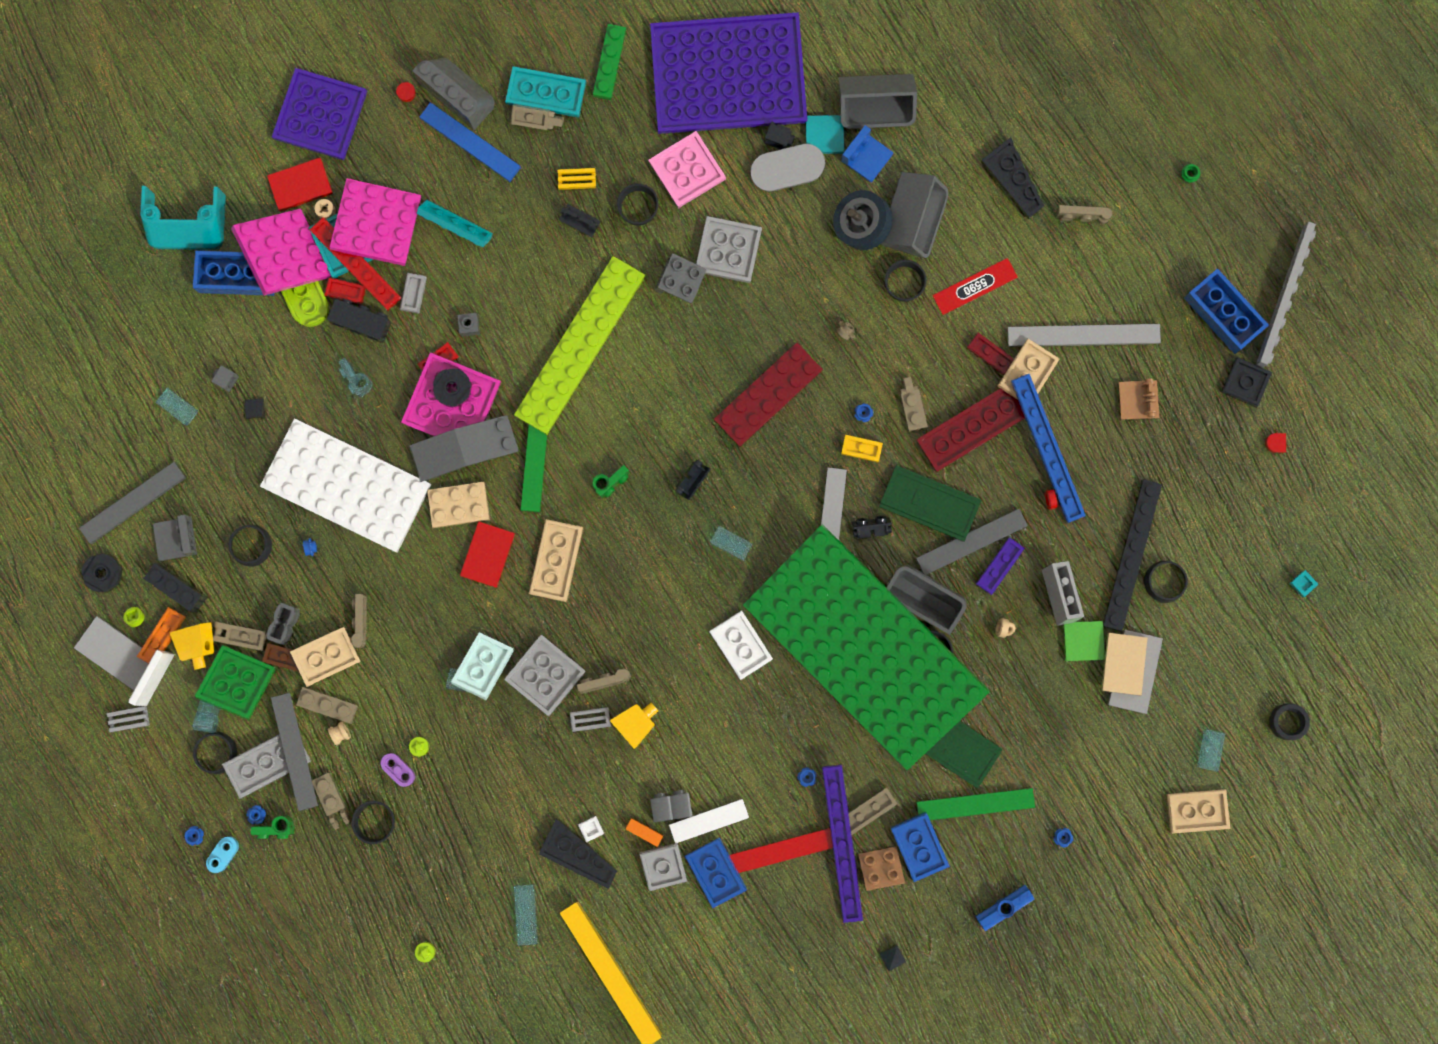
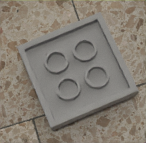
(729, 249)
(545, 675)

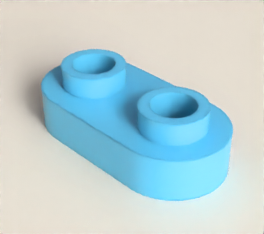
(222, 855)

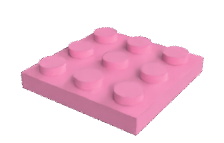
(687, 169)

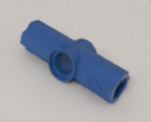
(1016, 901)

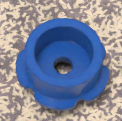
(868, 412)
(309, 547)
(805, 782)
(261, 814)
(189, 835)
(1063, 842)

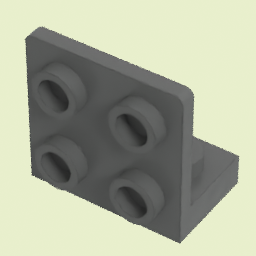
(680, 278)
(175, 538)

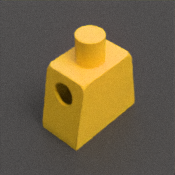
(194, 643)
(635, 723)

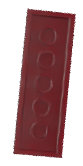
(768, 394)
(970, 429)

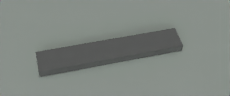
(132, 503)
(974, 541)
(294, 752)

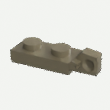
(535, 117)
(912, 406)

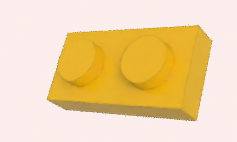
(861, 448)

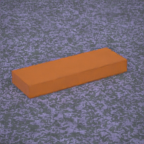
(160, 635)

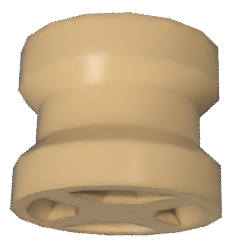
(327, 212)
(339, 733)

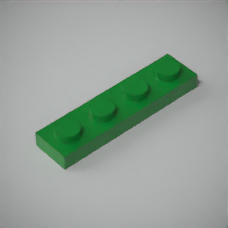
(609, 62)

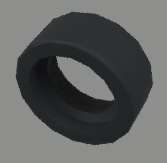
(1305, 721)

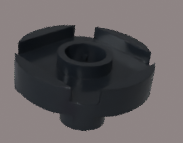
(452, 376)
(100, 562)

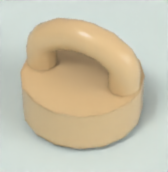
(1002, 628)

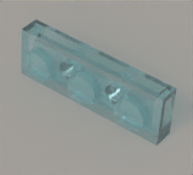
(525, 914)

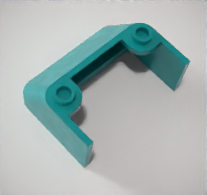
(198, 234)

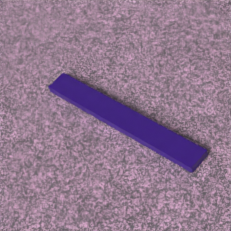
(842, 843)

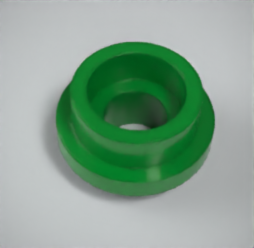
(1194, 169)

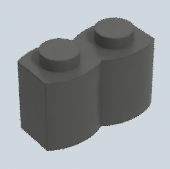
(284, 619)
(671, 807)

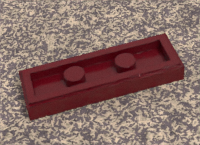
(990, 353)

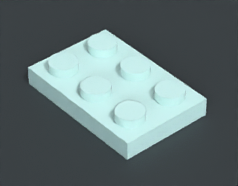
(482, 666)

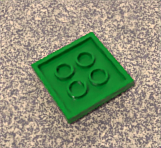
(235, 682)

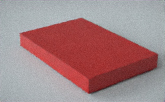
(300, 184)
(487, 554)

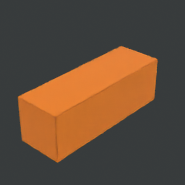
(644, 832)

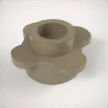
(846, 330)

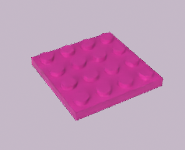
(375, 222)
(281, 251)
(433, 417)

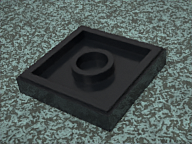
(1246, 382)

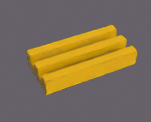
(576, 178)

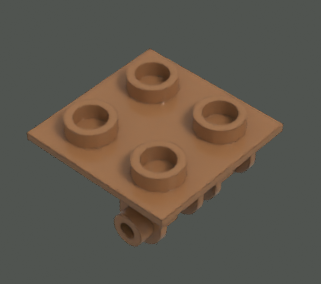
(1139, 399)
(881, 868)

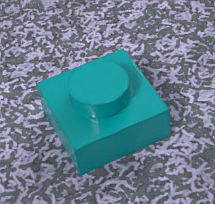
(1303, 583)

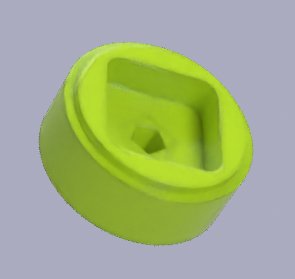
(133, 617)
(419, 746)
(425, 952)

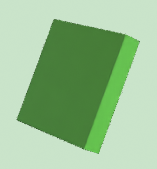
(1084, 641)

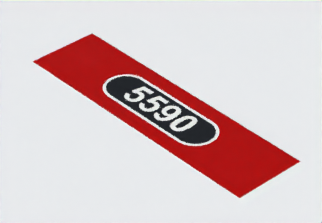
(975, 286)

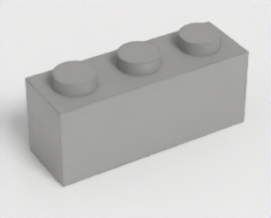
(1062, 593)

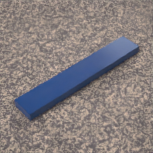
(470, 142)

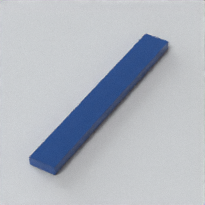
(1048, 448)

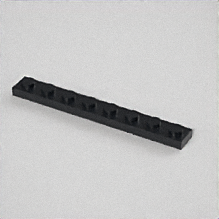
(1132, 555)

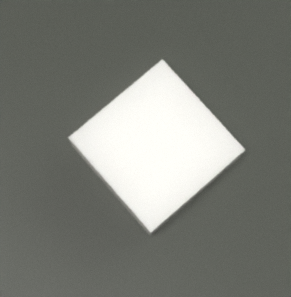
(591, 829)

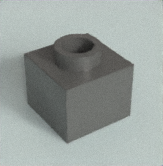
(473, 328)
(224, 378)

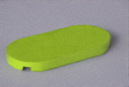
(307, 304)

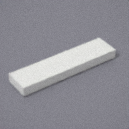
(709, 821)

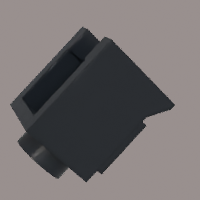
(779, 136)

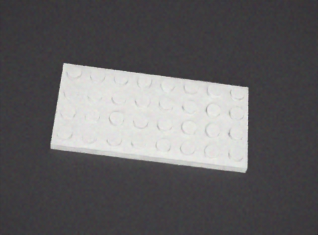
(345, 485)

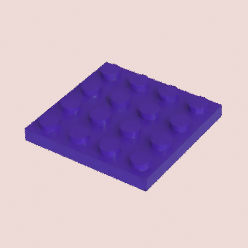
(319, 114)

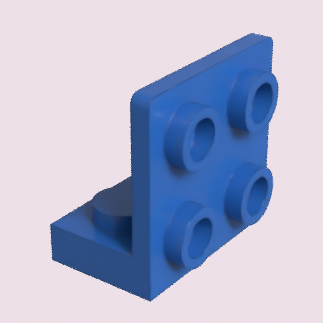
(866, 155)

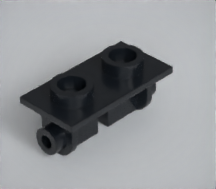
(579, 220)
(688, 486)
(879, 525)

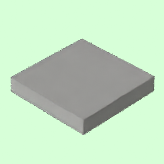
(663, 866)

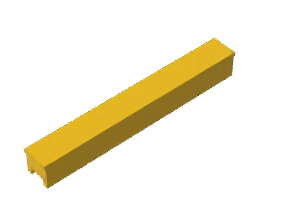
(611, 974)

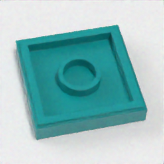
(825, 133)

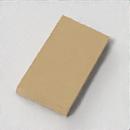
(556, 560)

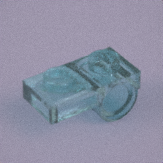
(347, 371)
(206, 718)

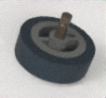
(862, 220)

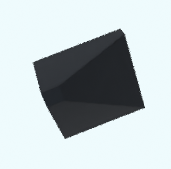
(255, 408)
(892, 957)

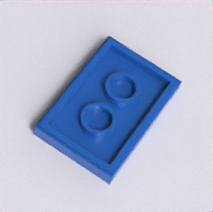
(920, 847)
(716, 872)

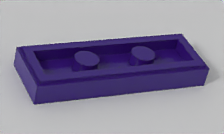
(1000, 566)

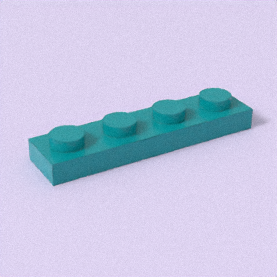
(454, 223)

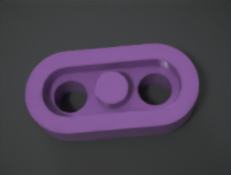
(397, 771)

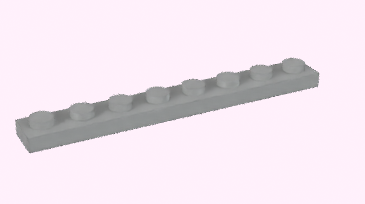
(1284, 303)

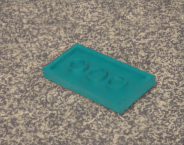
(546, 91)

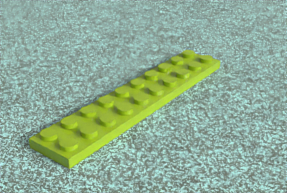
(579, 345)

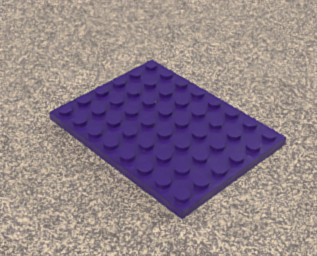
(728, 73)

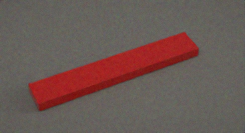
(358, 267)
(782, 850)

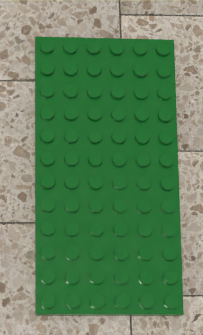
(866, 647)

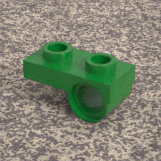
(619, 476)
(264, 831)

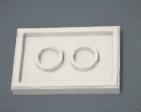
(741, 645)
(151, 678)

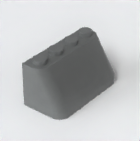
(455, 90)
(877, 101)
(916, 213)
(927, 598)

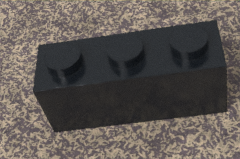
(359, 320)
(175, 587)

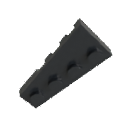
(1009, 172)
(574, 854)

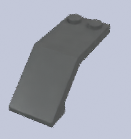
(463, 447)

